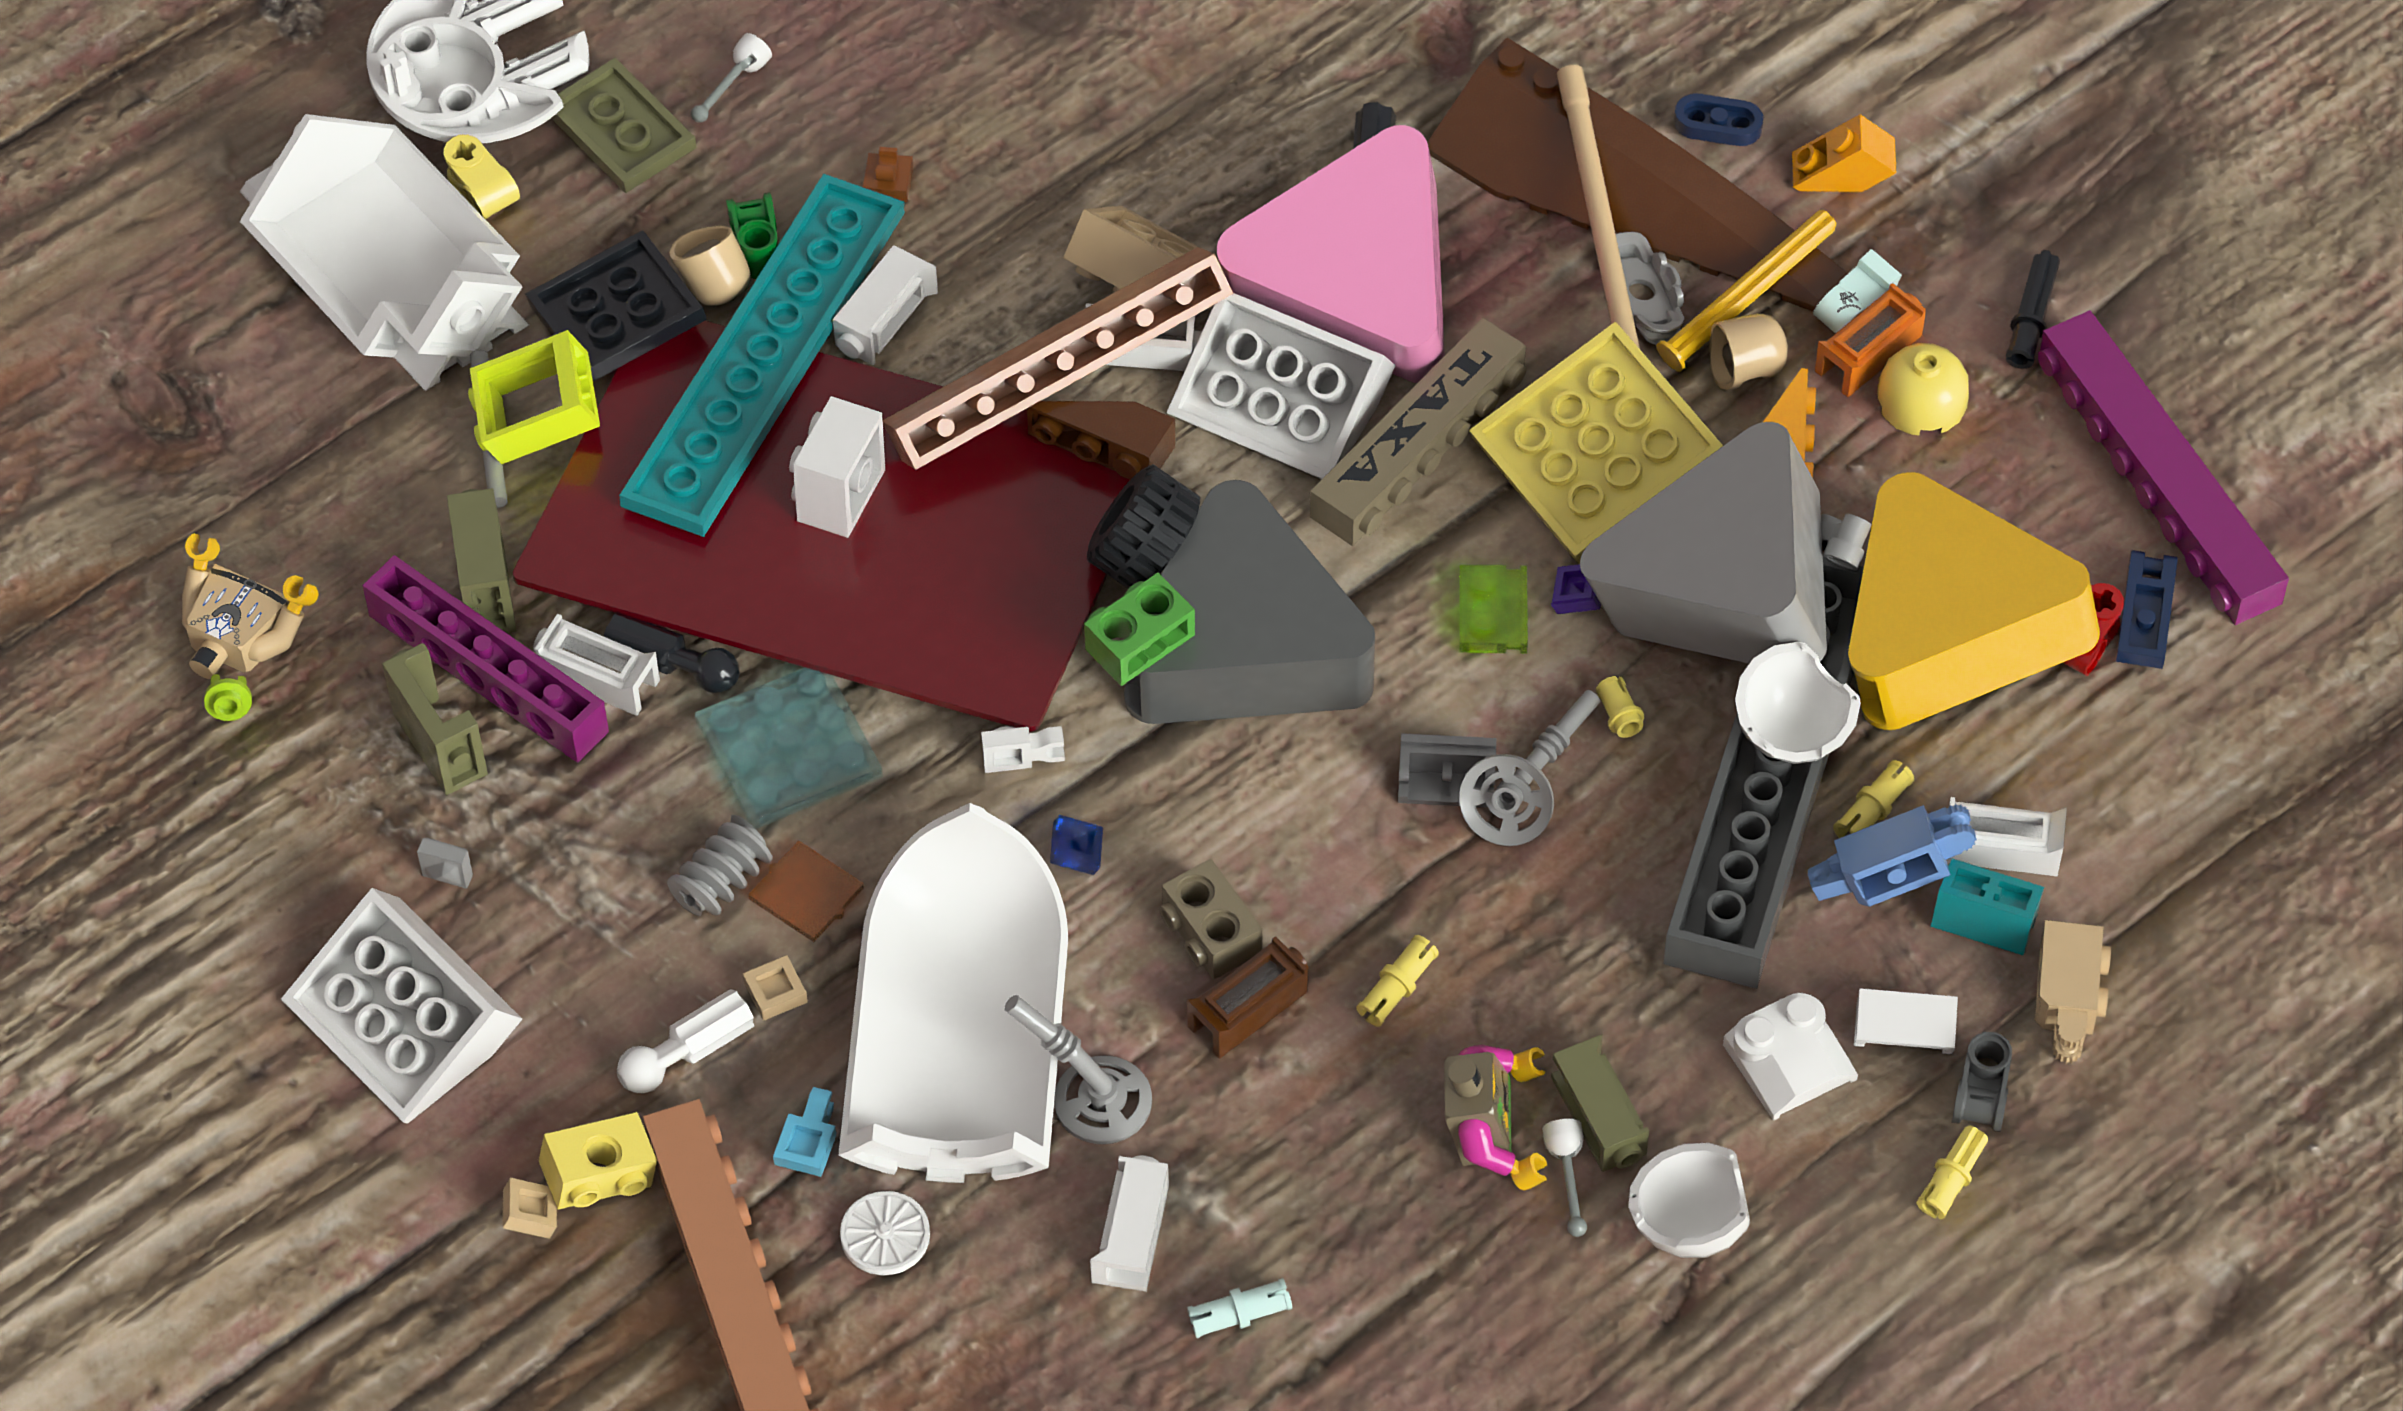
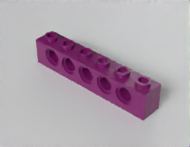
(486, 658)

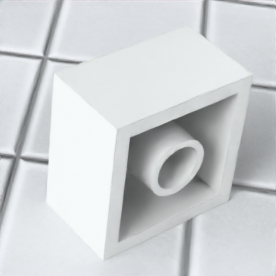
(838, 466)

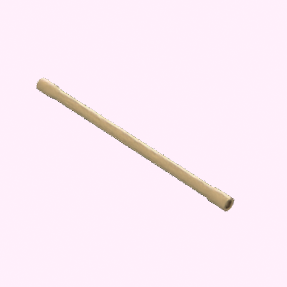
(1576, 104)

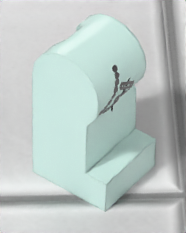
(1856, 291)

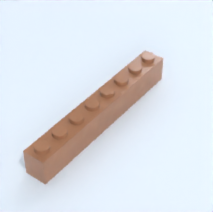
(1057, 357)
(726, 1260)

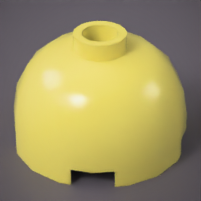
(1923, 389)

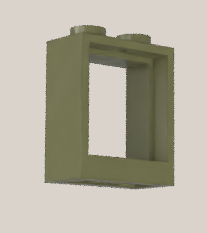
(481, 556)

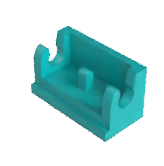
(1987, 906)

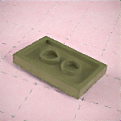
(622, 125)

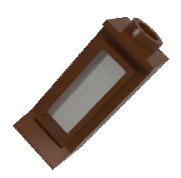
(1250, 996)

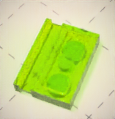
(1492, 609)

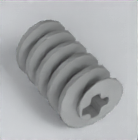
(719, 866)

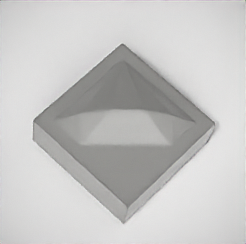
(445, 862)

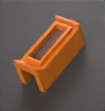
(1872, 338)

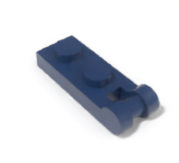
(2146, 610)

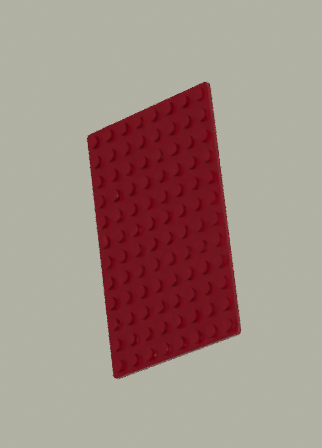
(946, 591)

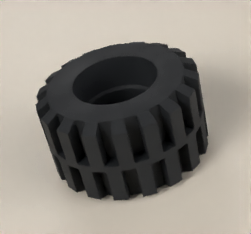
(1143, 527)

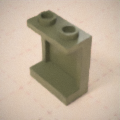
(448, 748)

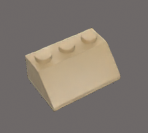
(1121, 246)

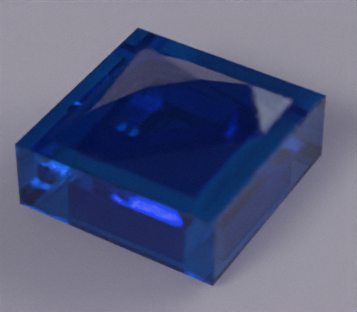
(1076, 845)

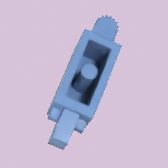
(1894, 855)

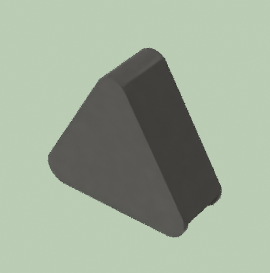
(1266, 623)

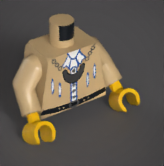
(236, 617)

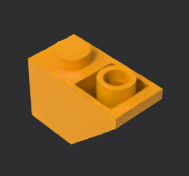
(1845, 158)

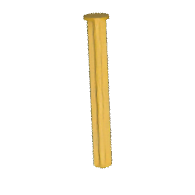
(1747, 289)

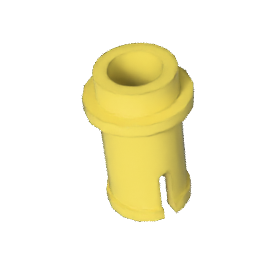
(1624, 716)

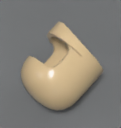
(716, 273)
(1755, 346)

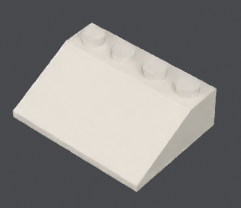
(1280, 386)
(399, 1006)

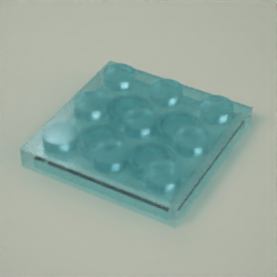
(788, 745)

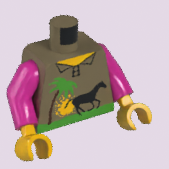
(1481, 1109)

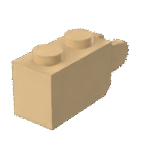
(2070, 984)

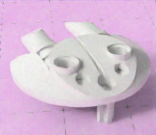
(447, 77)

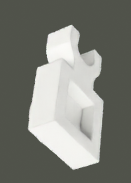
(1016, 748)

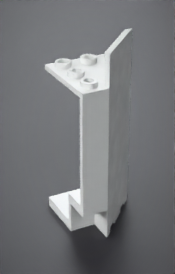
(384, 245)

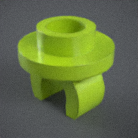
(227, 698)

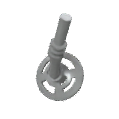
(1515, 784)
(1099, 1085)

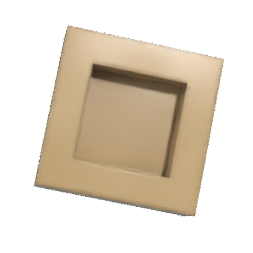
(775, 988)
(529, 1208)

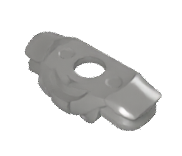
(1661, 315)

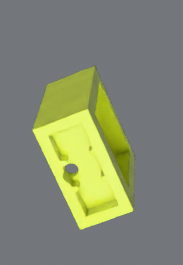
(520, 368)

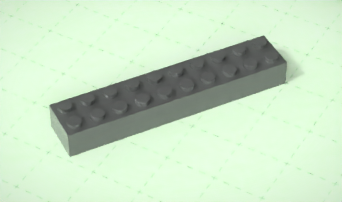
(1754, 832)

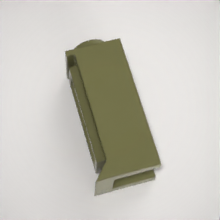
(1600, 1104)

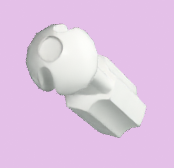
(689, 1039)

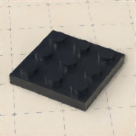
(618, 303)

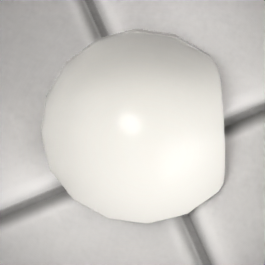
(1794, 705)
(1690, 1200)

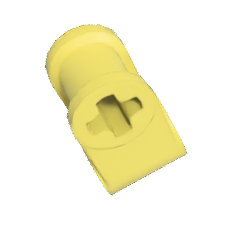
(479, 175)

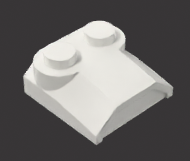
(1788, 1053)

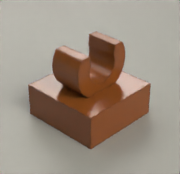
(889, 173)

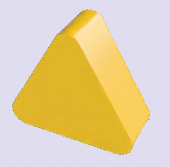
(1958, 604)

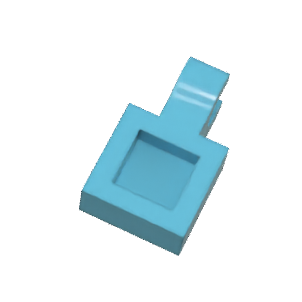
(808, 1139)

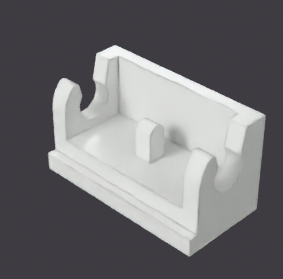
(1906, 1019)

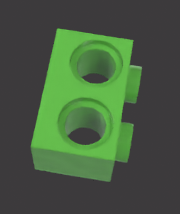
(1145, 635)

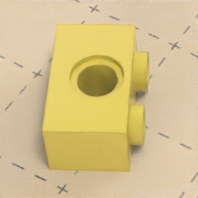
(614, 1142)

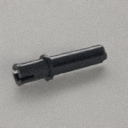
(2029, 321)

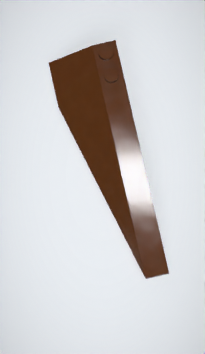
(1518, 143)

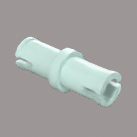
(1239, 1308)

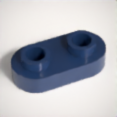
(1718, 119)

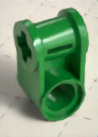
(754, 229)

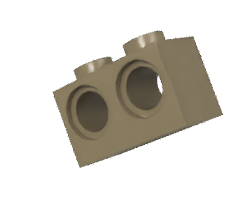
(1219, 916)

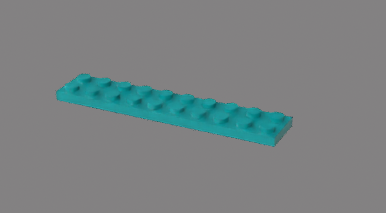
(761, 356)

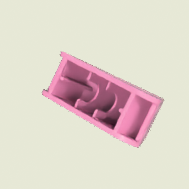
(1353, 251)

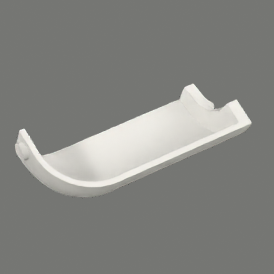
(933, 1056)

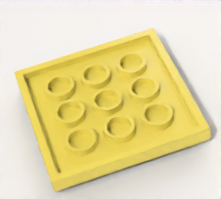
(1594, 439)

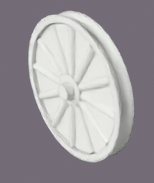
(885, 1233)

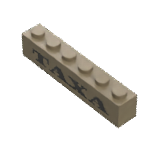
(1418, 432)

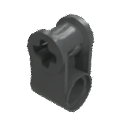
(1983, 1088)

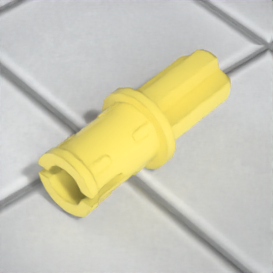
(1952, 1173)

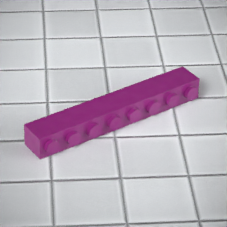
(2162, 468)

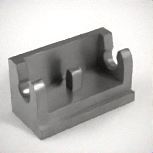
(1436, 766)

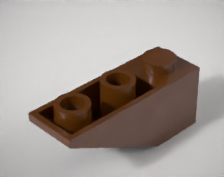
(1110, 433)

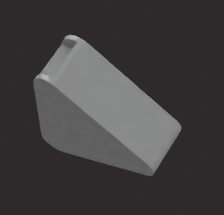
(1721, 555)

